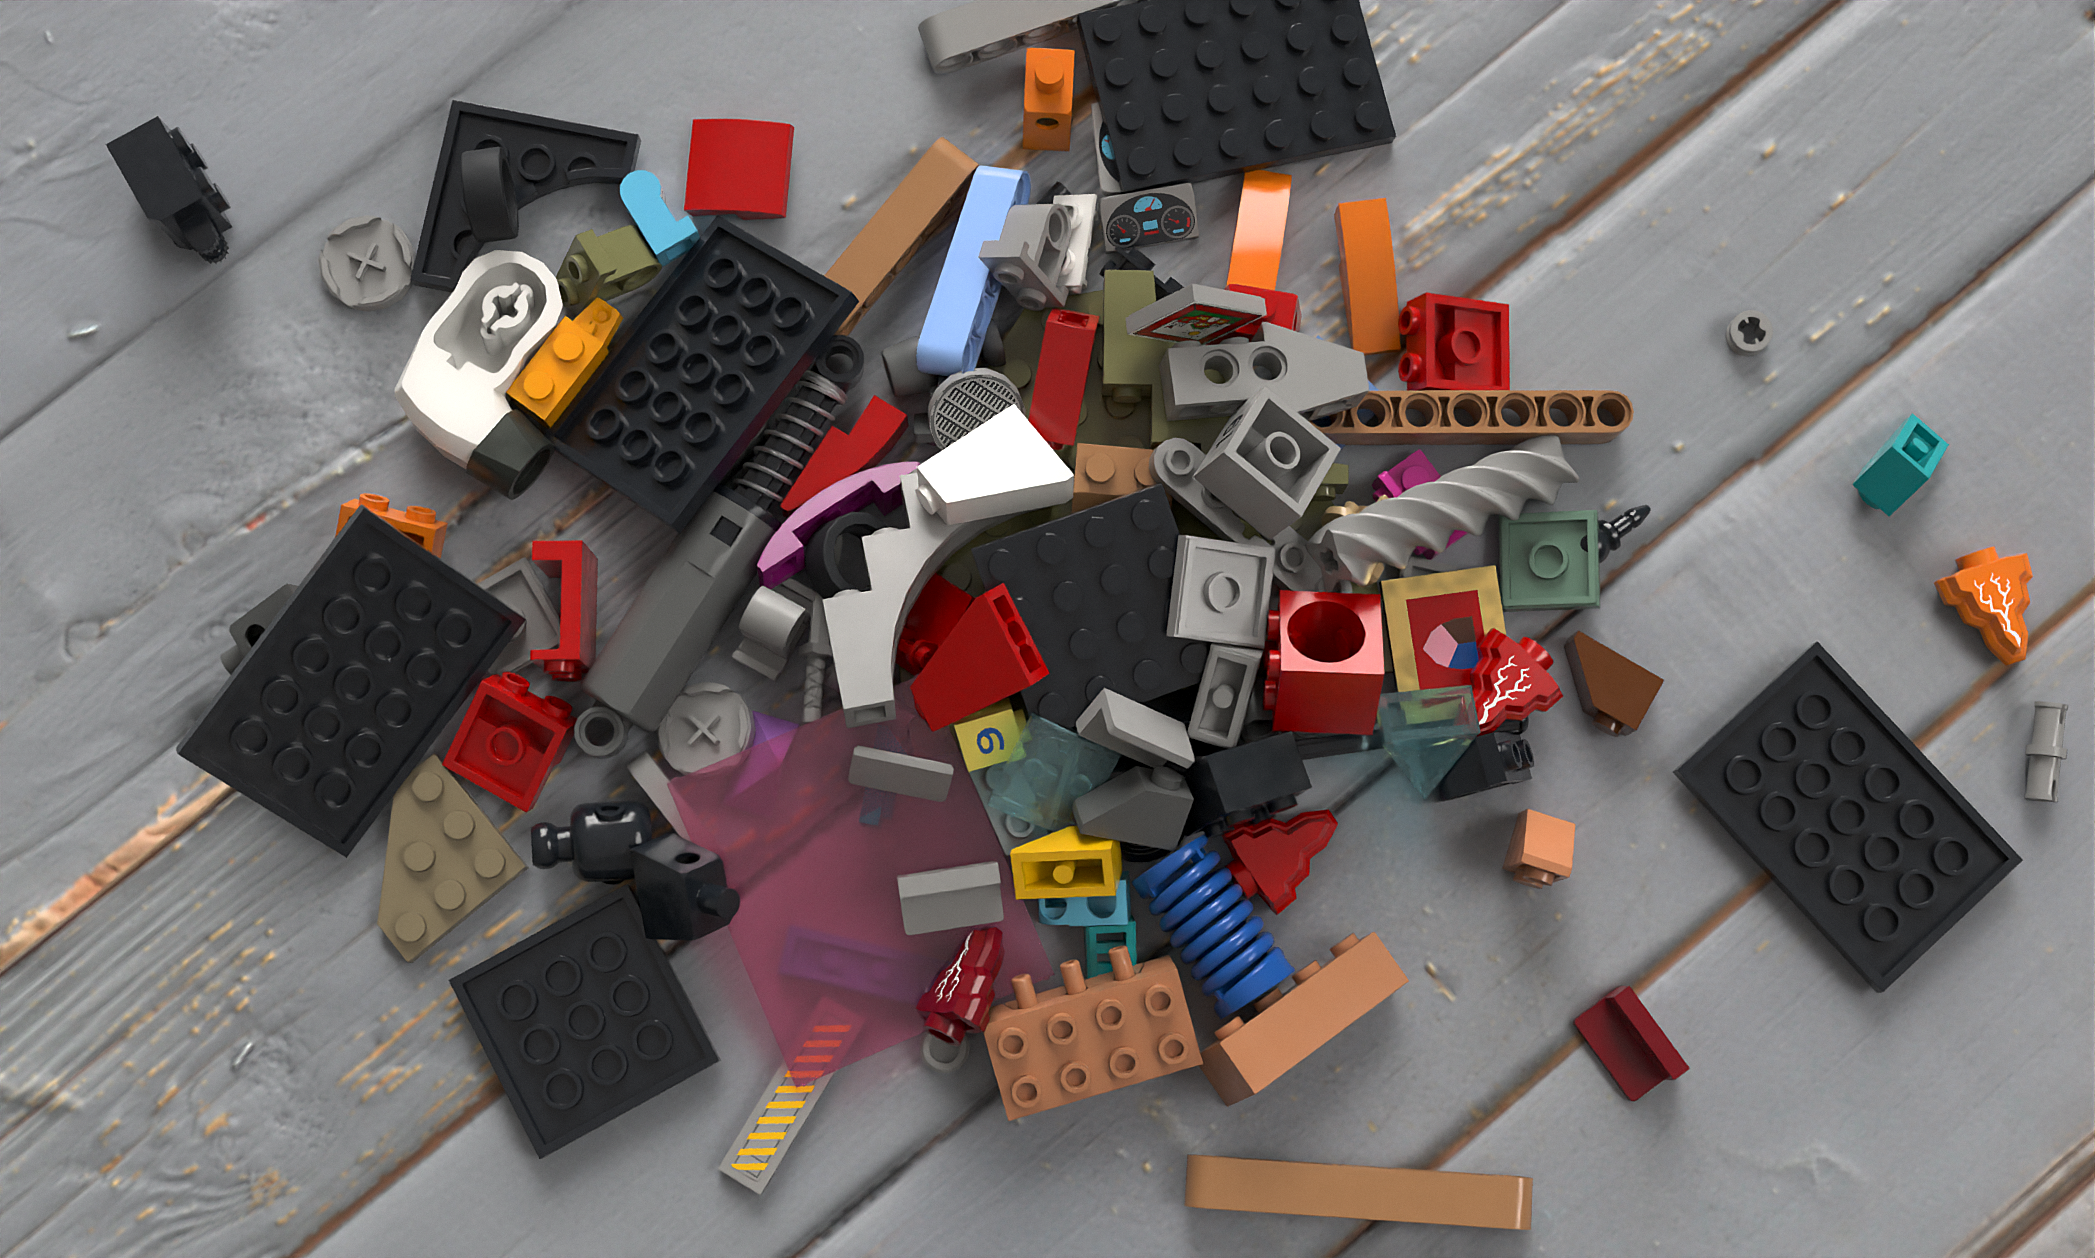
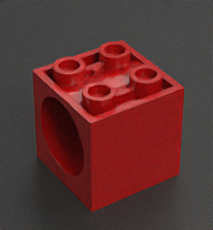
(1324, 662)

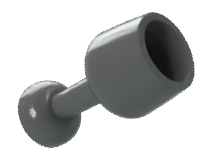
(902, 367)

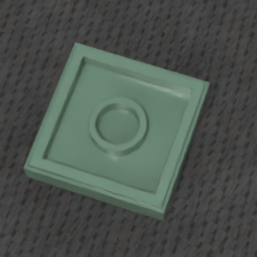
(1545, 563)

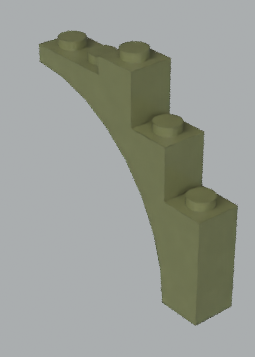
(1133, 371)

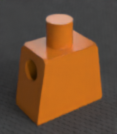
(1048, 96)

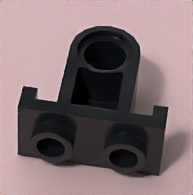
(1487, 764)

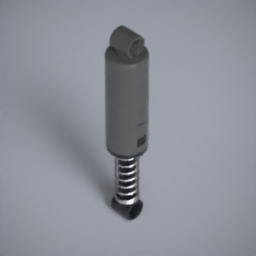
(706, 569)

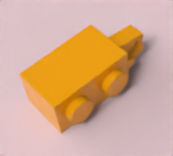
(565, 362)

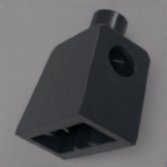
(681, 889)

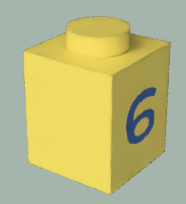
(989, 734)

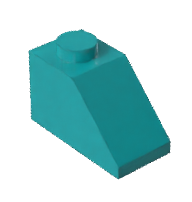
(1900, 466)

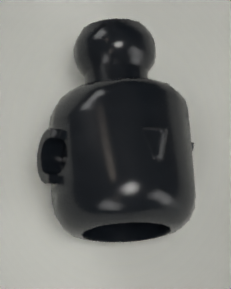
(595, 841)

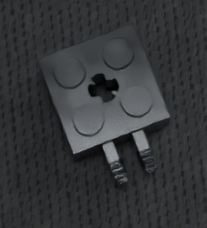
(173, 187)

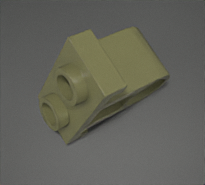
(605, 267)

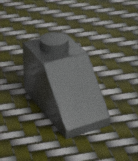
(1137, 808)

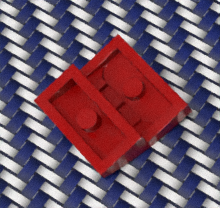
(739, 168)

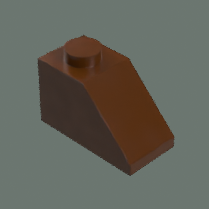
(1610, 685)

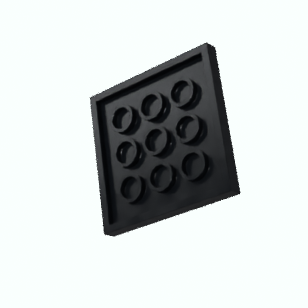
(1097, 603)
(584, 1021)

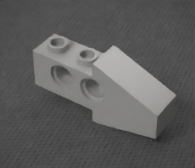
(1306, 373)

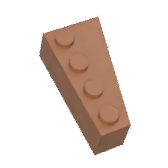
(1301, 1019)

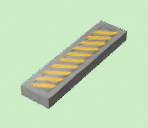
(771, 1129)

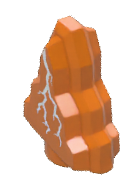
(1992, 597)

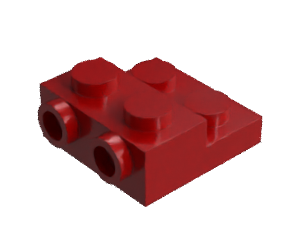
(1455, 344)
(511, 739)

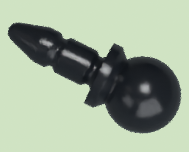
(1611, 532)

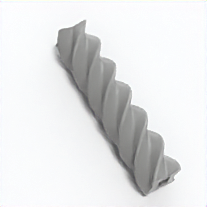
(1433, 510)

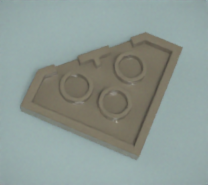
(439, 860)

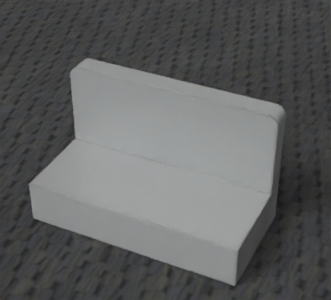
(1135, 731)
(950, 898)

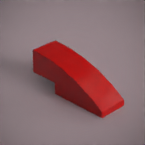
(845, 454)

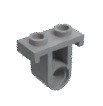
(1031, 254)
(774, 627)

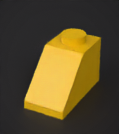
(1066, 866)

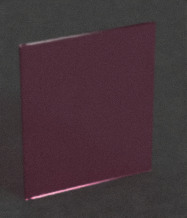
(822, 885)

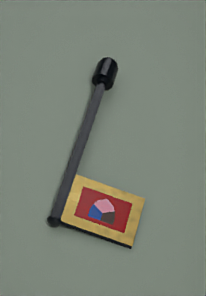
(1432, 642)

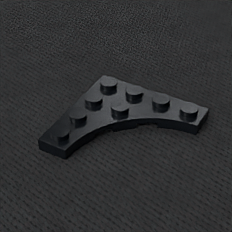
(542, 159)

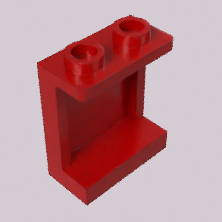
(578, 573)

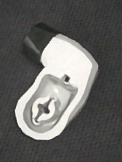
(469, 361)

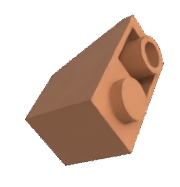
(1540, 849)

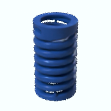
(1213, 927)

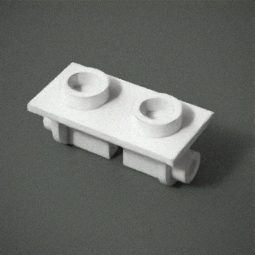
(1082, 218)

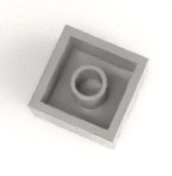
(1267, 463)

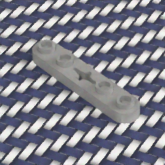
(1294, 569)

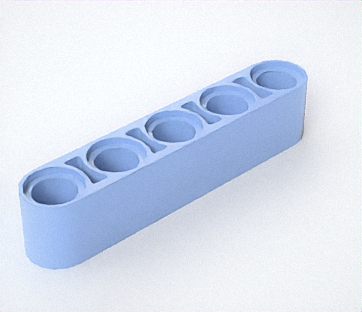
(966, 287)

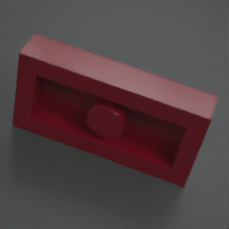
(1629, 1043)

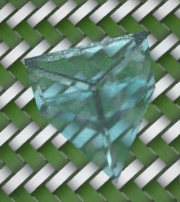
(1427, 731)

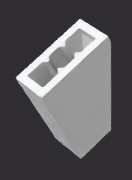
(994, 472)

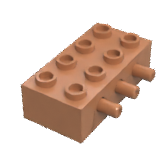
(1090, 1034)

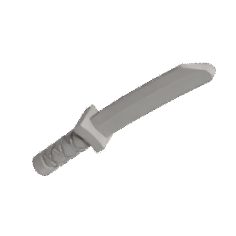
(817, 652)

